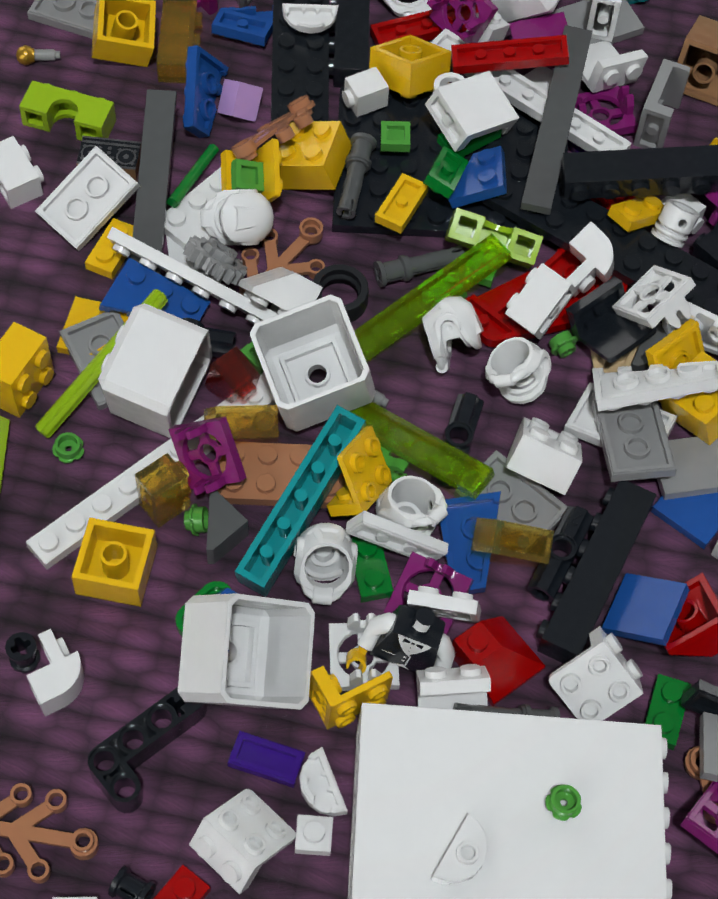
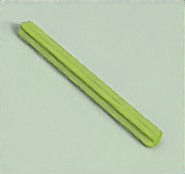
(86, 380)

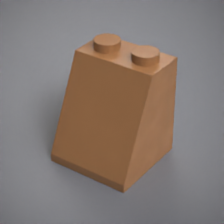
(701, 55)

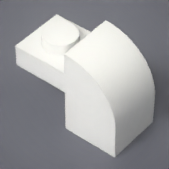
(597, 258)
(61, 680)

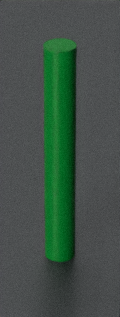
(193, 175)

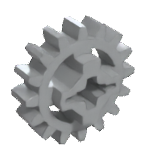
(215, 260)

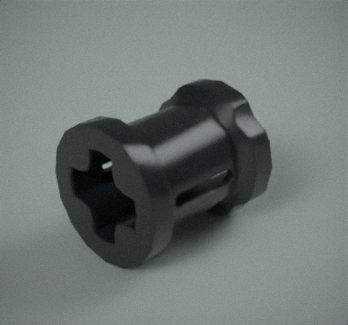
(17, 643)
(130, 886)

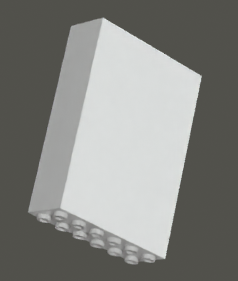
(433, 766)

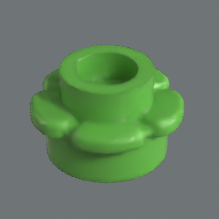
(563, 344)
(68, 440)
(196, 519)
(566, 793)

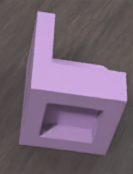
(240, 100)

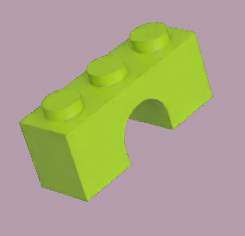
(47, 104)
(470, 229)

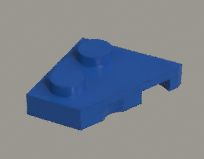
(244, 24)
(482, 178)

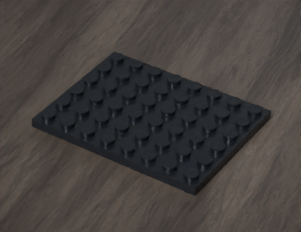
(435, 211)

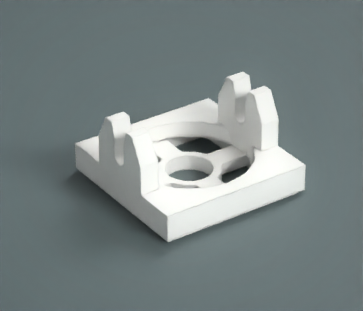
(635, 301)
(337, 635)

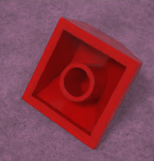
(697, 623)
(503, 653)

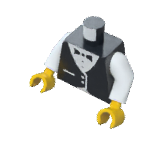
(406, 639)

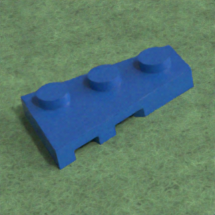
(201, 89)
(138, 281)
(459, 530)

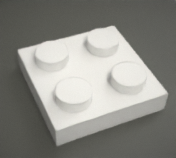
(458, 607)

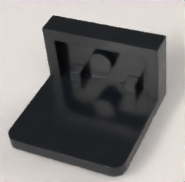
(601, 328)

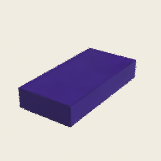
(266, 759)

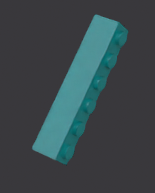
(298, 503)

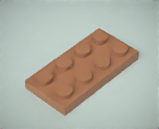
(268, 473)

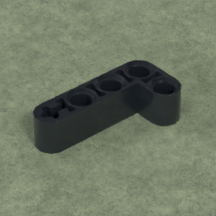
(153, 740)

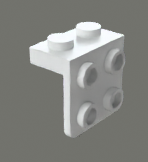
(609, 69)
(598, 679)
(446, 686)
(241, 838)

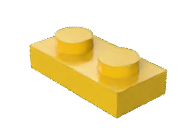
(401, 203)
(636, 212)
(103, 258)

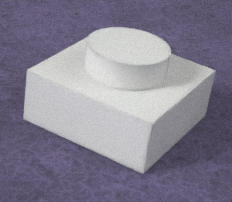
(313, 835)

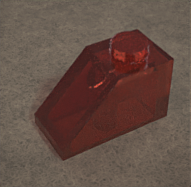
(232, 377)

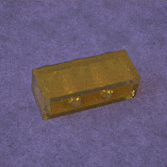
(177, 33)

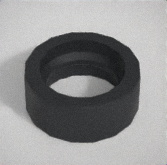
(349, 276)

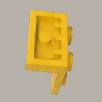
(271, 159)
(364, 475)
(341, 709)

